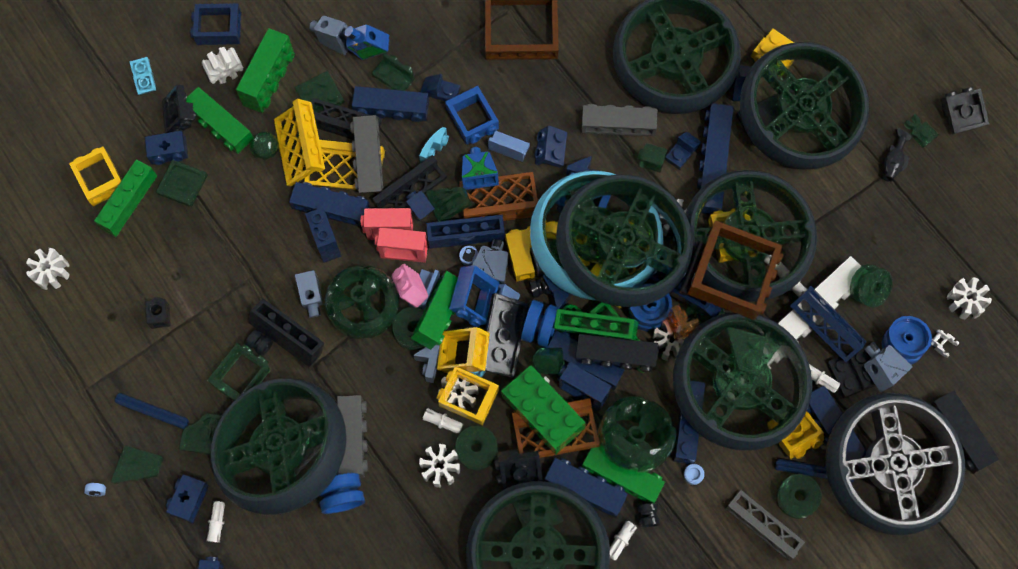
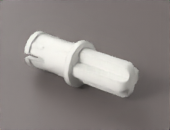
(823, 379)
(442, 421)
(216, 522)
(621, 540)

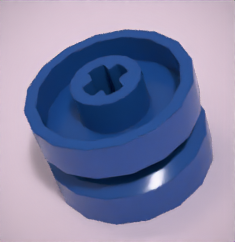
(651, 317)
(539, 323)
(908, 337)
(342, 494)

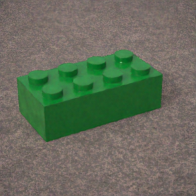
(265, 71)
(543, 409)

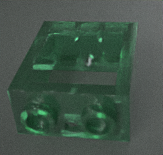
(228, 362)

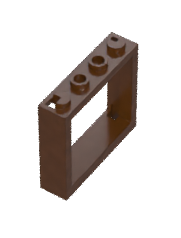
(526, 51)
(725, 300)

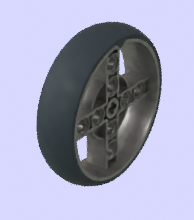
(947, 454)

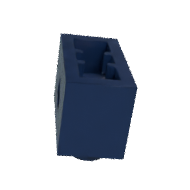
(166, 147)
(189, 508)

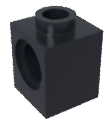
(163, 318)

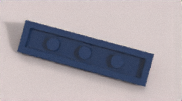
(835, 321)

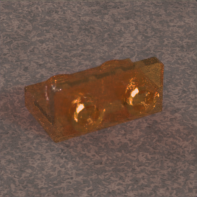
(678, 325)

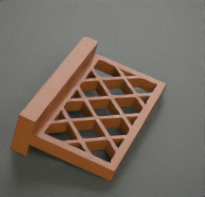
(509, 211)
(582, 408)

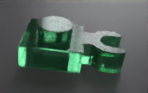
(921, 133)

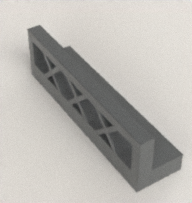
(761, 529)

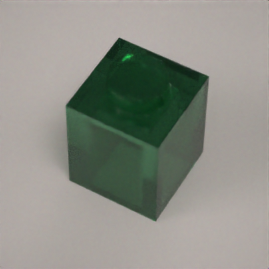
(652, 157)
(548, 360)

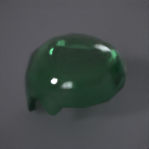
(264, 145)

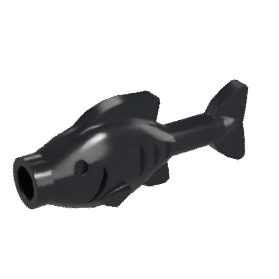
(895, 160)

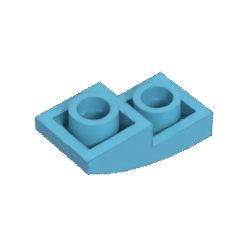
(143, 76)
(436, 142)

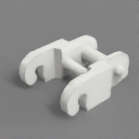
(939, 347)

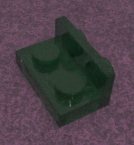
(394, 73)

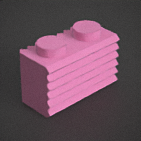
(409, 285)

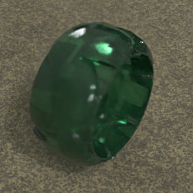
(372, 281)
(632, 451)

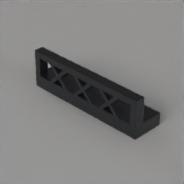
(336, 125)
(408, 181)

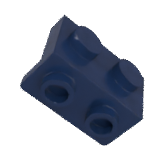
(551, 146)

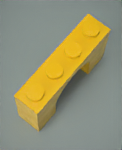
(519, 250)

